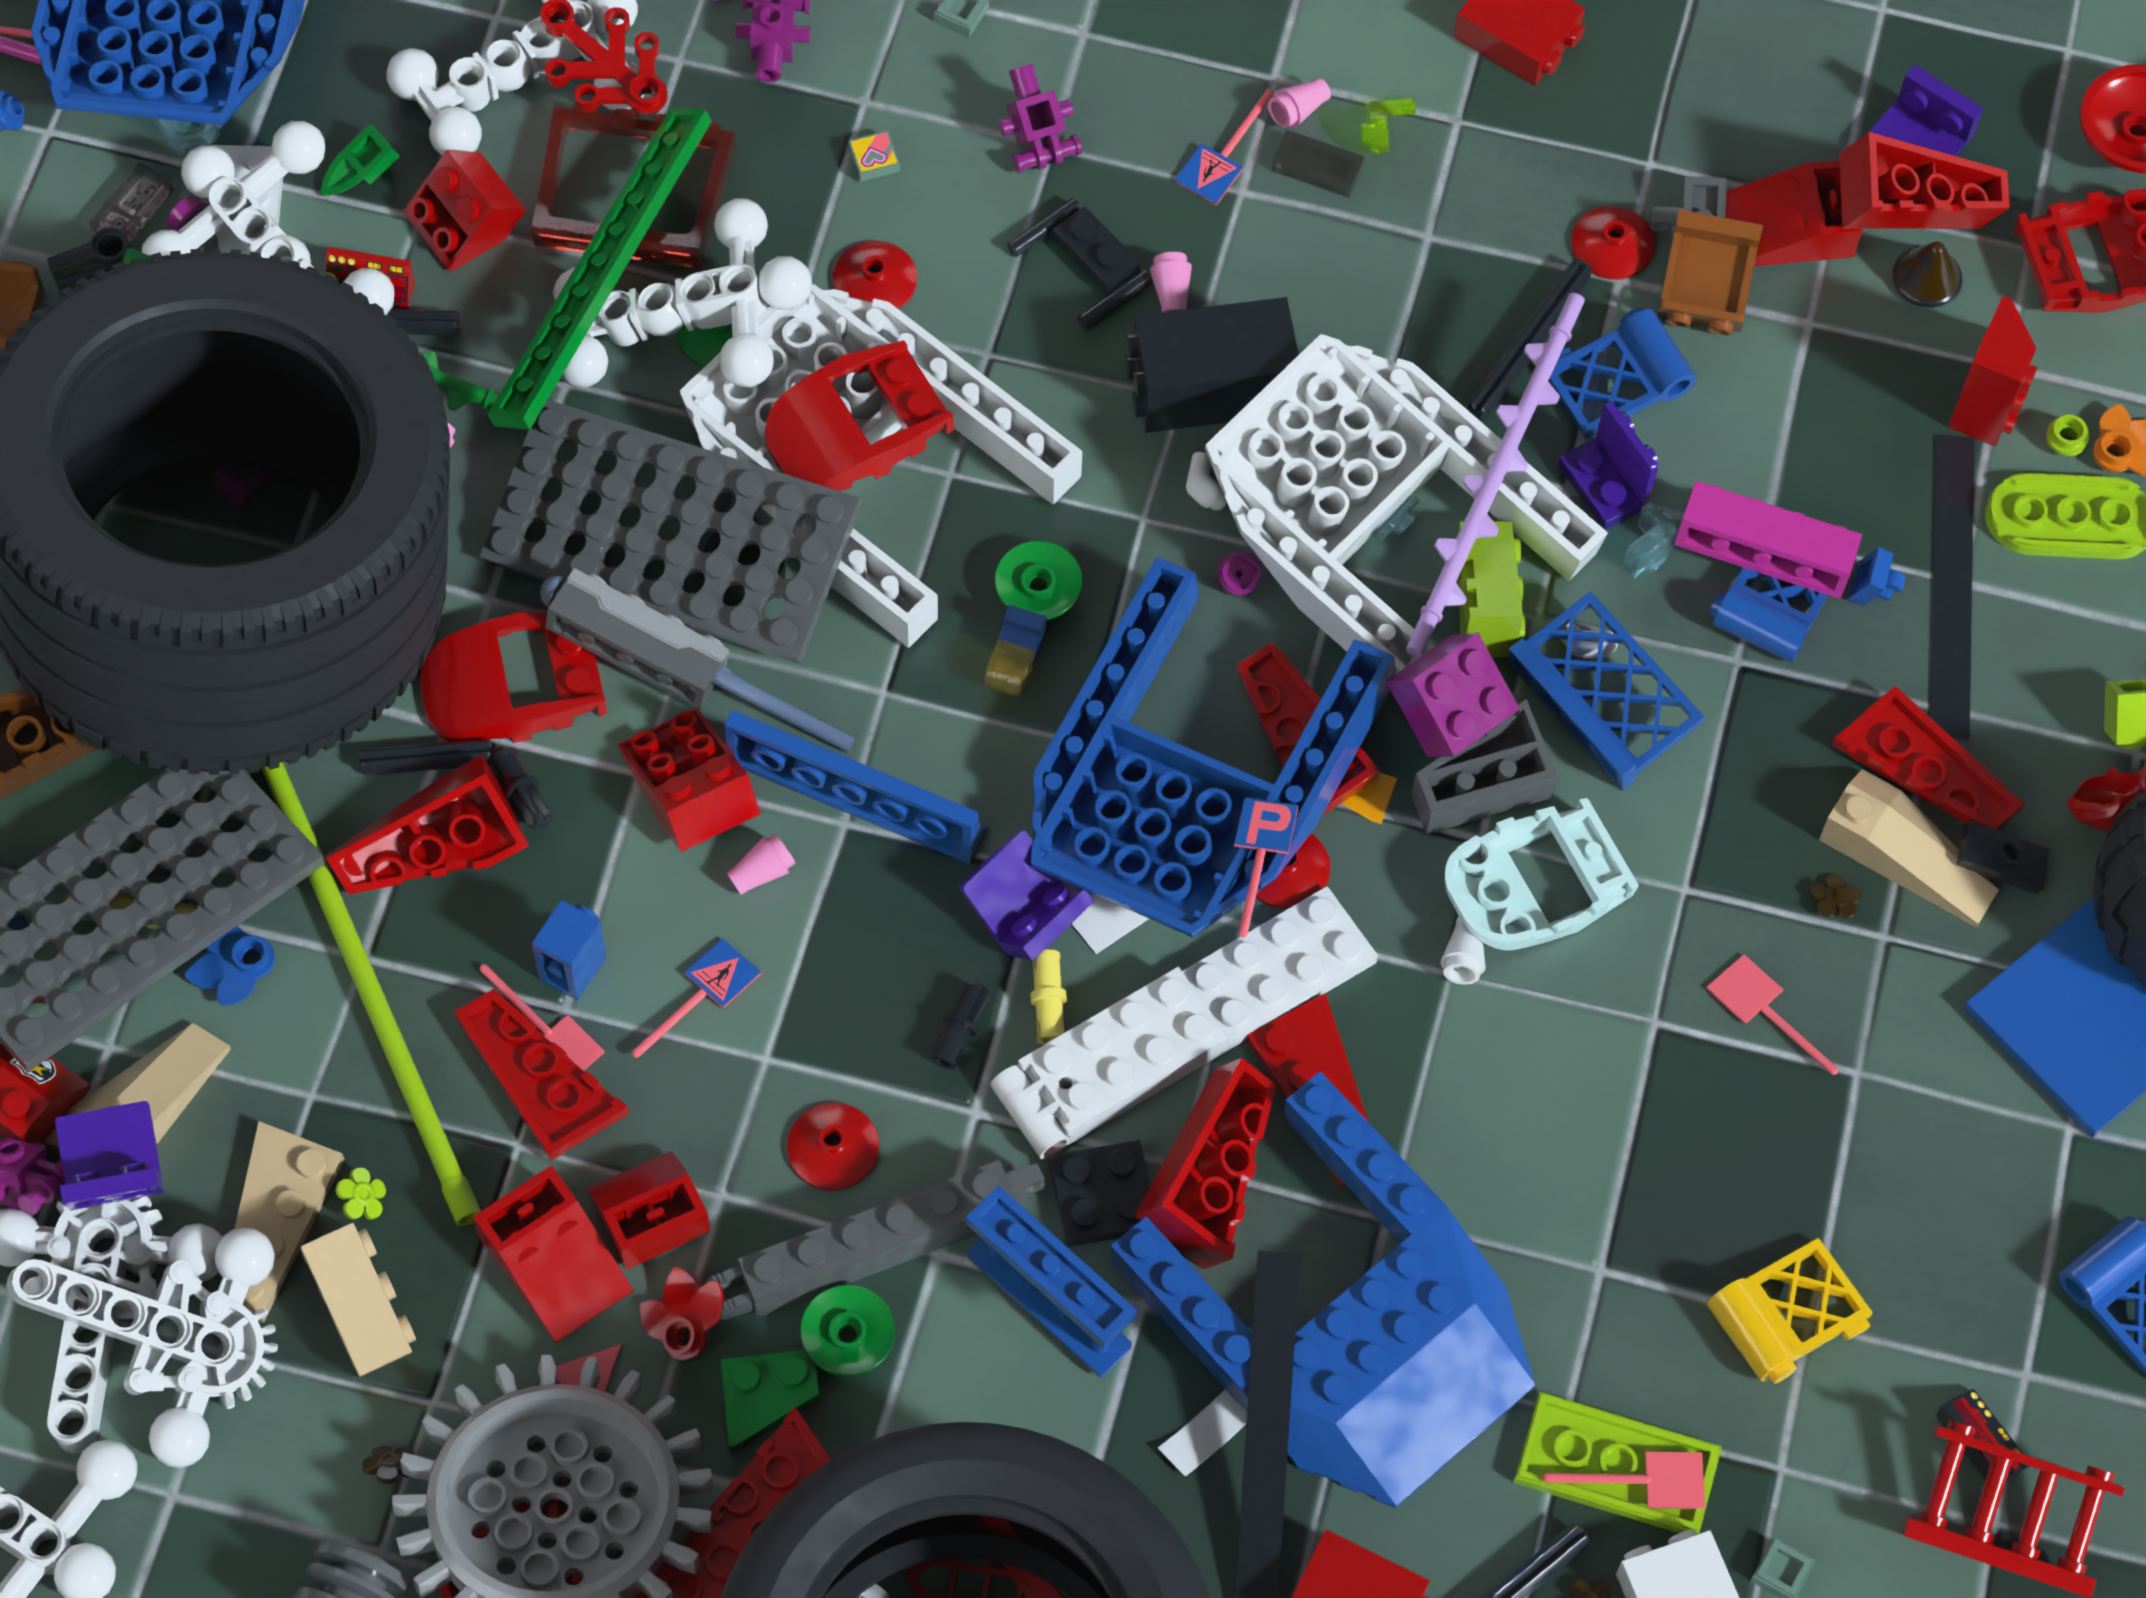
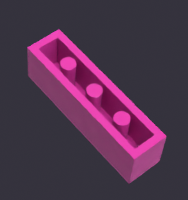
(1768, 539)

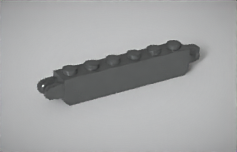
(868, 1240)

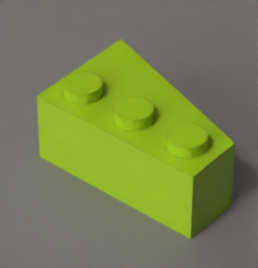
(1493, 591)

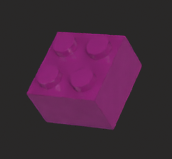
(1453, 695)

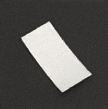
(1205, 1433)

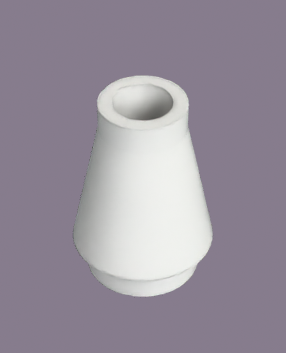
(1463, 956)

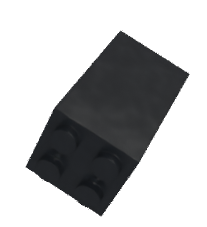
(1206, 361)

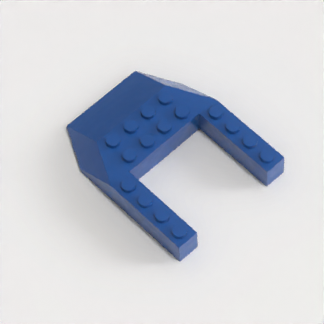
(161, 55)
(1161, 820)
(1395, 1364)

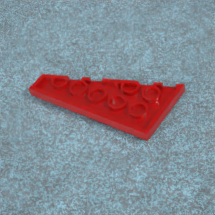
(743, 1505)

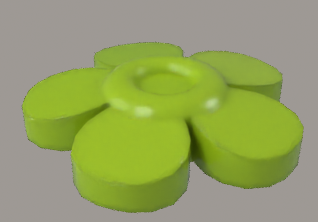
(361, 1194)

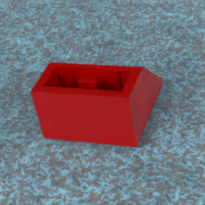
(463, 208)
(650, 1209)

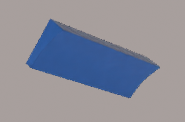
(854, 788)

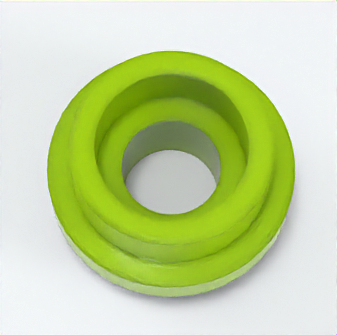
(2071, 426)

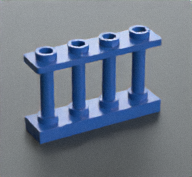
(1050, 1282)

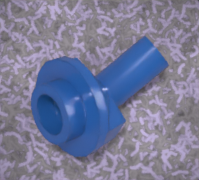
(10, 112)

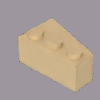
(358, 1298)

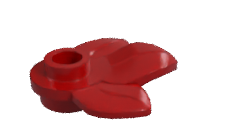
(683, 1307)

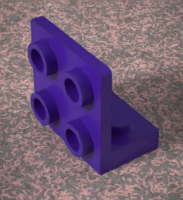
(1930, 115)
(1612, 470)
(1020, 903)
(108, 1156)

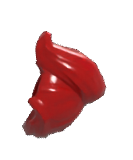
(2104, 796)

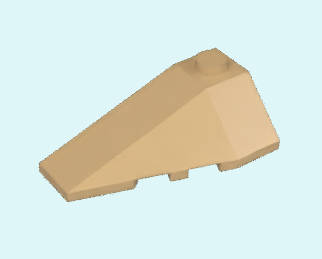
(1897, 840)
(163, 1078)

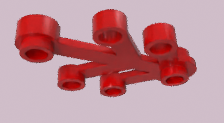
(605, 63)

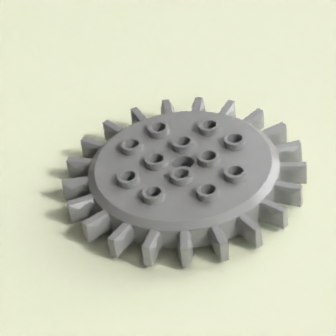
(575, 1428)

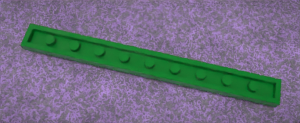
(599, 269)

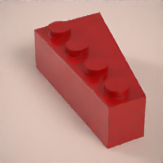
(1916, 187)
(1207, 1170)

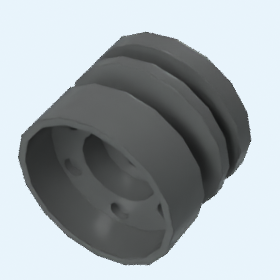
(352, 1574)

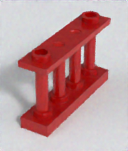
(1977, 1540)

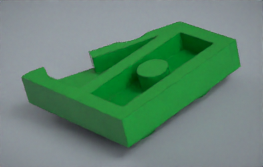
(764, 1391)

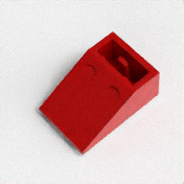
(1797, 214)
(690, 779)
(552, 1254)

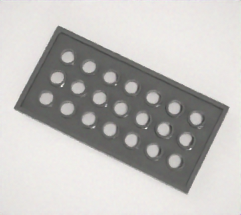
(674, 462)
(181, 936)

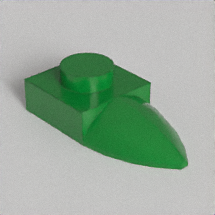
(360, 160)

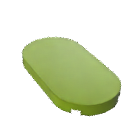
(2068, 516)

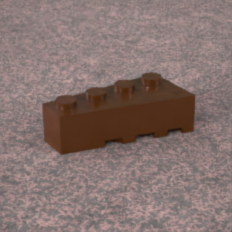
(33, 743)

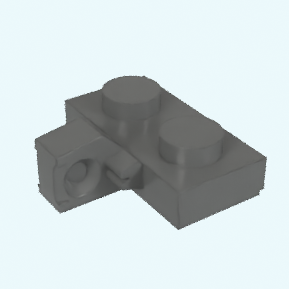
(1701, 195)

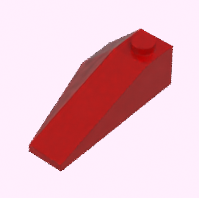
(441, 829)

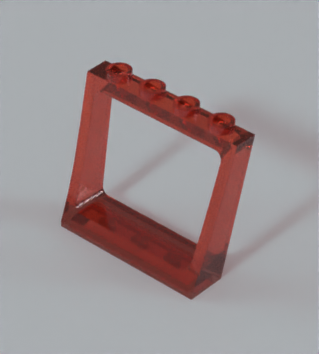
(656, 246)

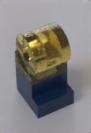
(1015, 650)

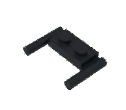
(1096, 253)

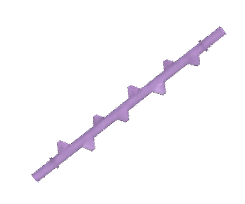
(1485, 486)

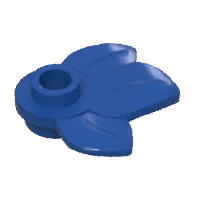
(226, 968)

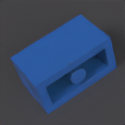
(569, 949)

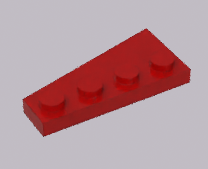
(1284, 709)

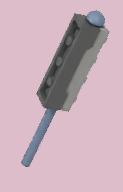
(659, 648)

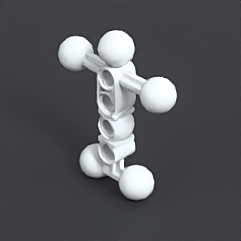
(415, 74)
(210, 174)
(702, 301)
(79, 1570)

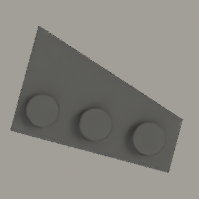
(1488, 777)

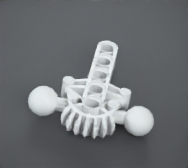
(72, 1247)
(180, 1433)

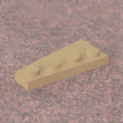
(282, 1199)

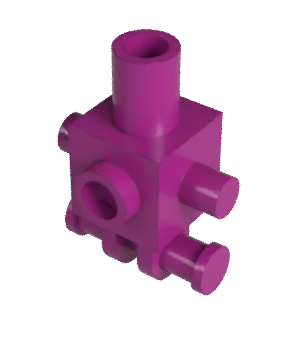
(773, 34)
(1037, 117)
(27, 1176)

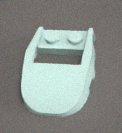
(1497, 900)

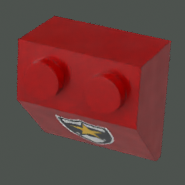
(35, 1098)

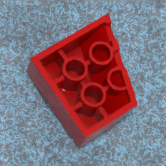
(1997, 378)

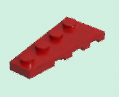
(1923, 758)
(1302, 1046)
(543, 1084)

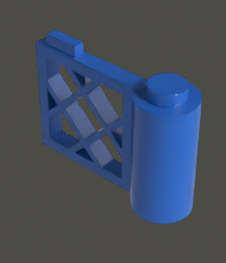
(1648, 353)
(1766, 616)
(2105, 1275)

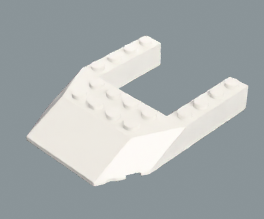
(833, 325)
(1338, 453)

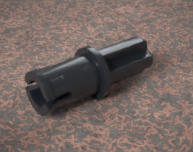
(521, 788)
(960, 1025)

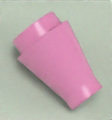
(1295, 103)
(1171, 279)
(762, 864)

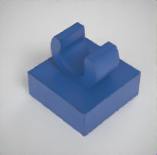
(1875, 578)

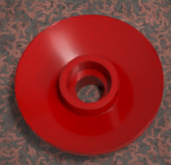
(1611, 256)
(892, 284)
(1300, 879)
(833, 1166)

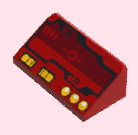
(400, 272)

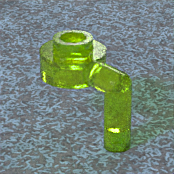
(1375, 131)

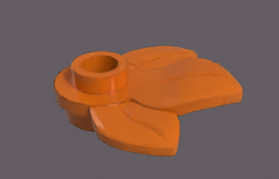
(2125, 438)

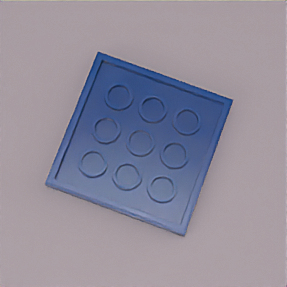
(2072, 1021)

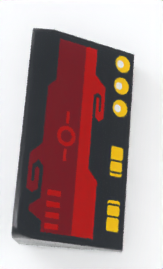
(1972, 1411)

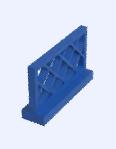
(1577, 714)

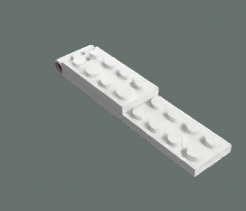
(1180, 1023)

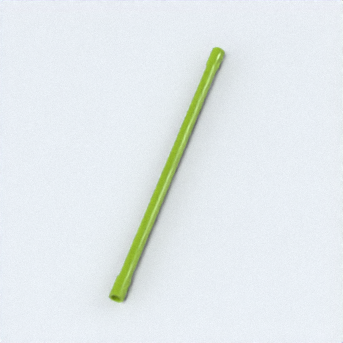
(454, 1184)

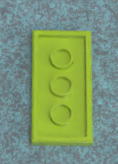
(1593, 1441)

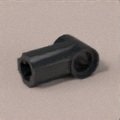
(89, 258)

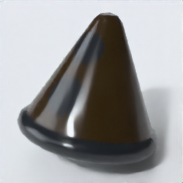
(1927, 275)

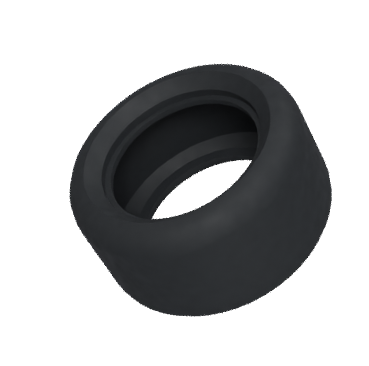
(923, 1487)

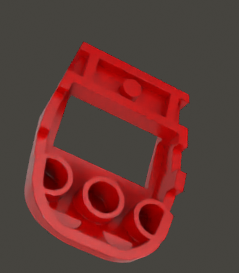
(2054, 263)
(820, 441)
(469, 692)

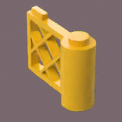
(1761, 1330)

